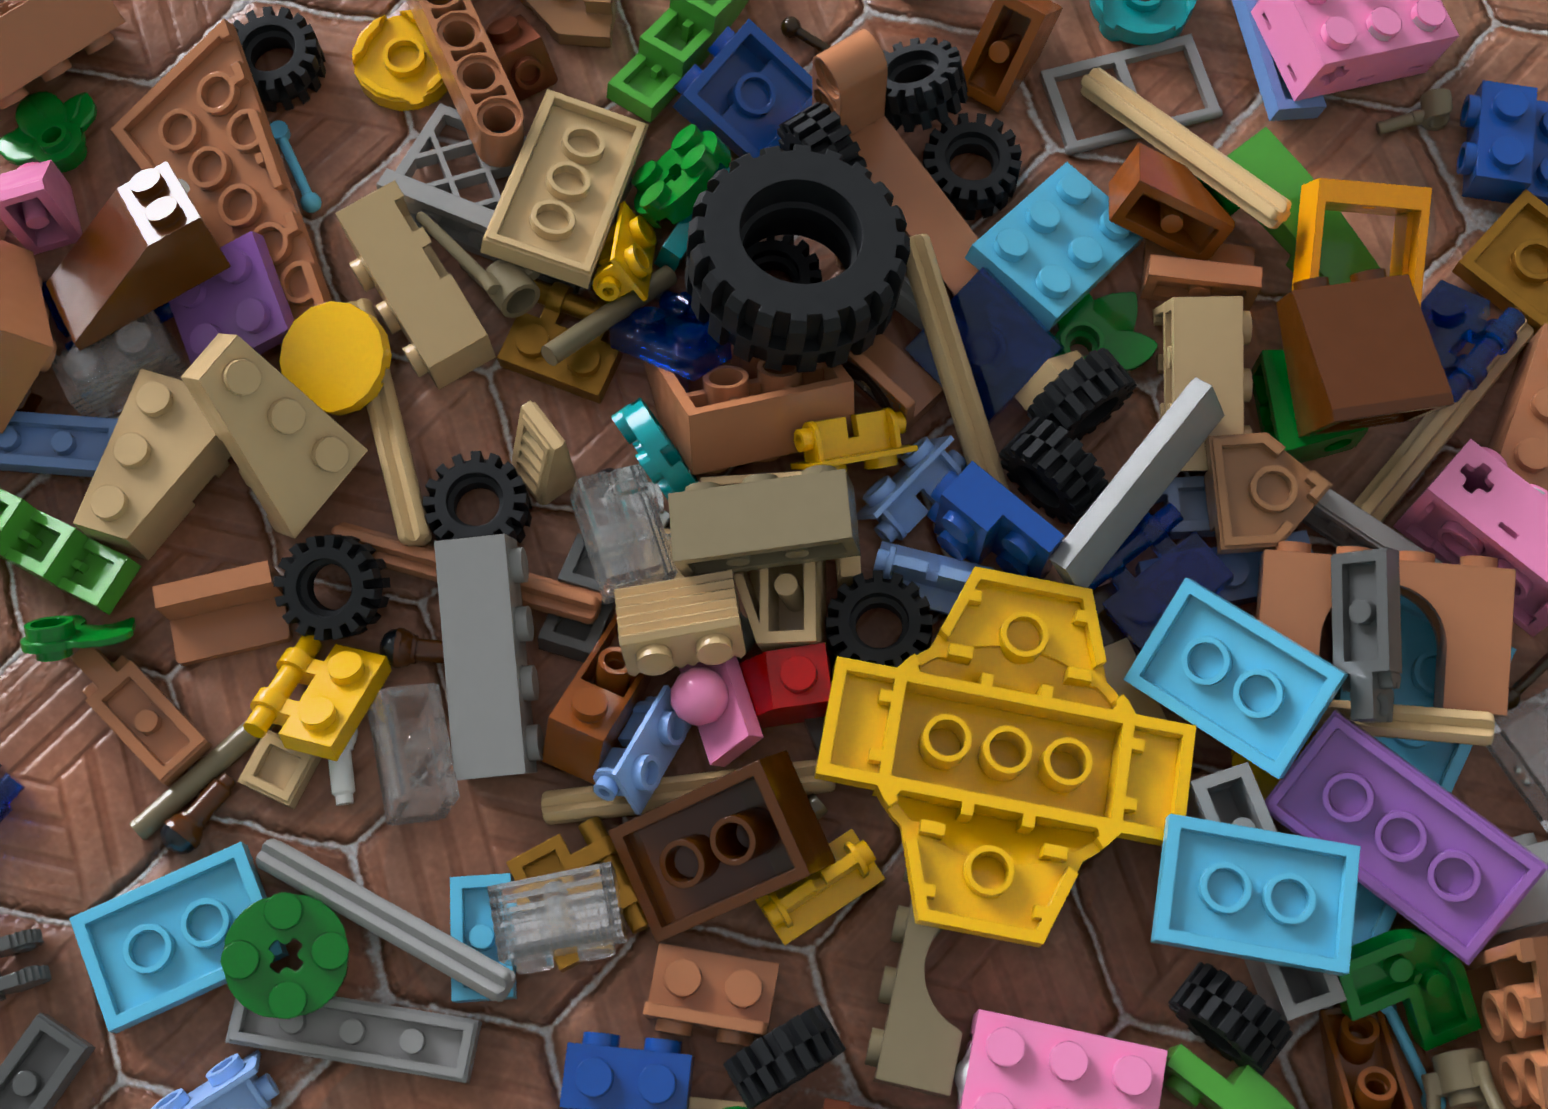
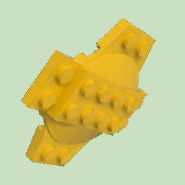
(1004, 756)

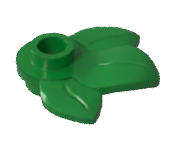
(50, 130)
(1107, 325)
(56, 636)

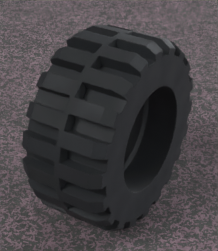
(807, 198)

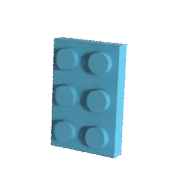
(1054, 245)
(1235, 678)
(1256, 894)
(167, 937)

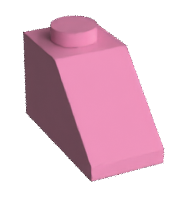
(39, 207)

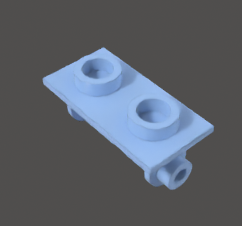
(895, 500)
(936, 575)
(651, 743)
(229, 1086)

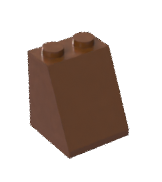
(1359, 354)

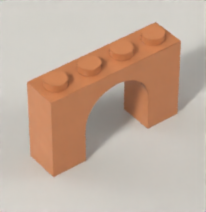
(1464, 602)

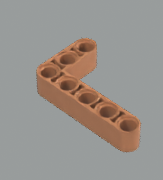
(470, 63)
(854, 85)

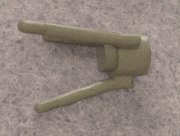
(506, 283)
(1463, 1079)

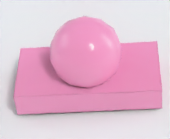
(721, 708)

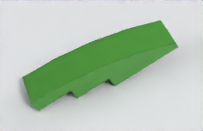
(669, 52)
(1273, 164)
(62, 555)

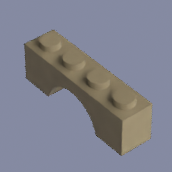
(917, 1043)

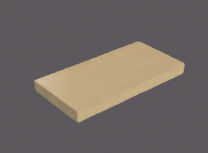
(565, 189)

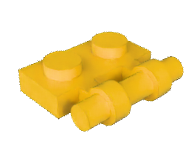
(331, 706)

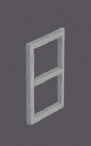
(1118, 62)

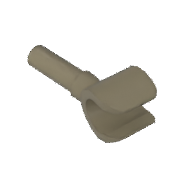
(1433, 115)

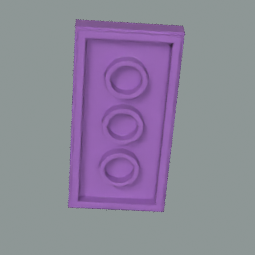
(1416, 839)

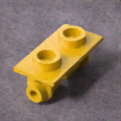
(626, 257)
(874, 440)
(815, 898)

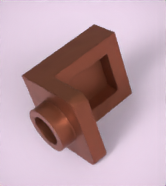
(522, 55)

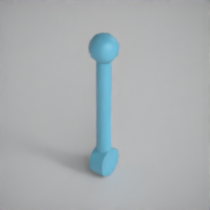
(309, 201)
(1408, 1050)

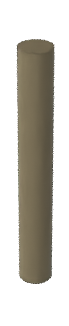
(605, 317)
(193, 782)

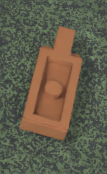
(141, 715)

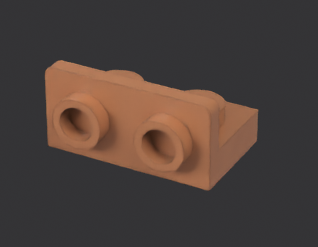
(712, 994)

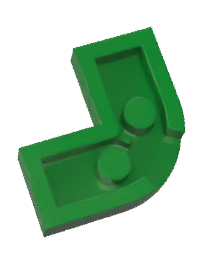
(1422, 975)

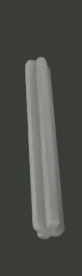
(386, 920)

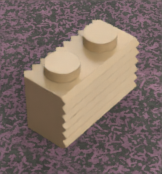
(679, 623)

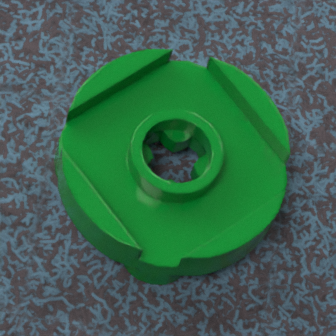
(678, 176)
(291, 992)

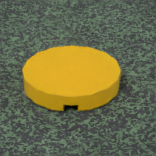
(396, 64)
(336, 356)

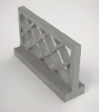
(457, 216)

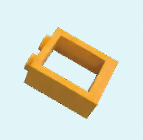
(1406, 203)

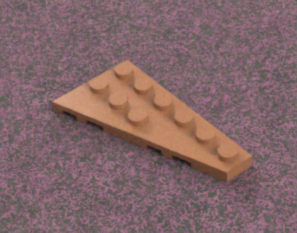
(219, 141)

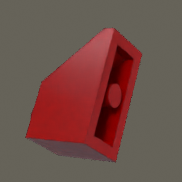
(789, 684)

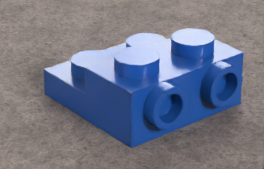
(744, 90)
(1504, 143)
(982, 517)
(613, 1077)

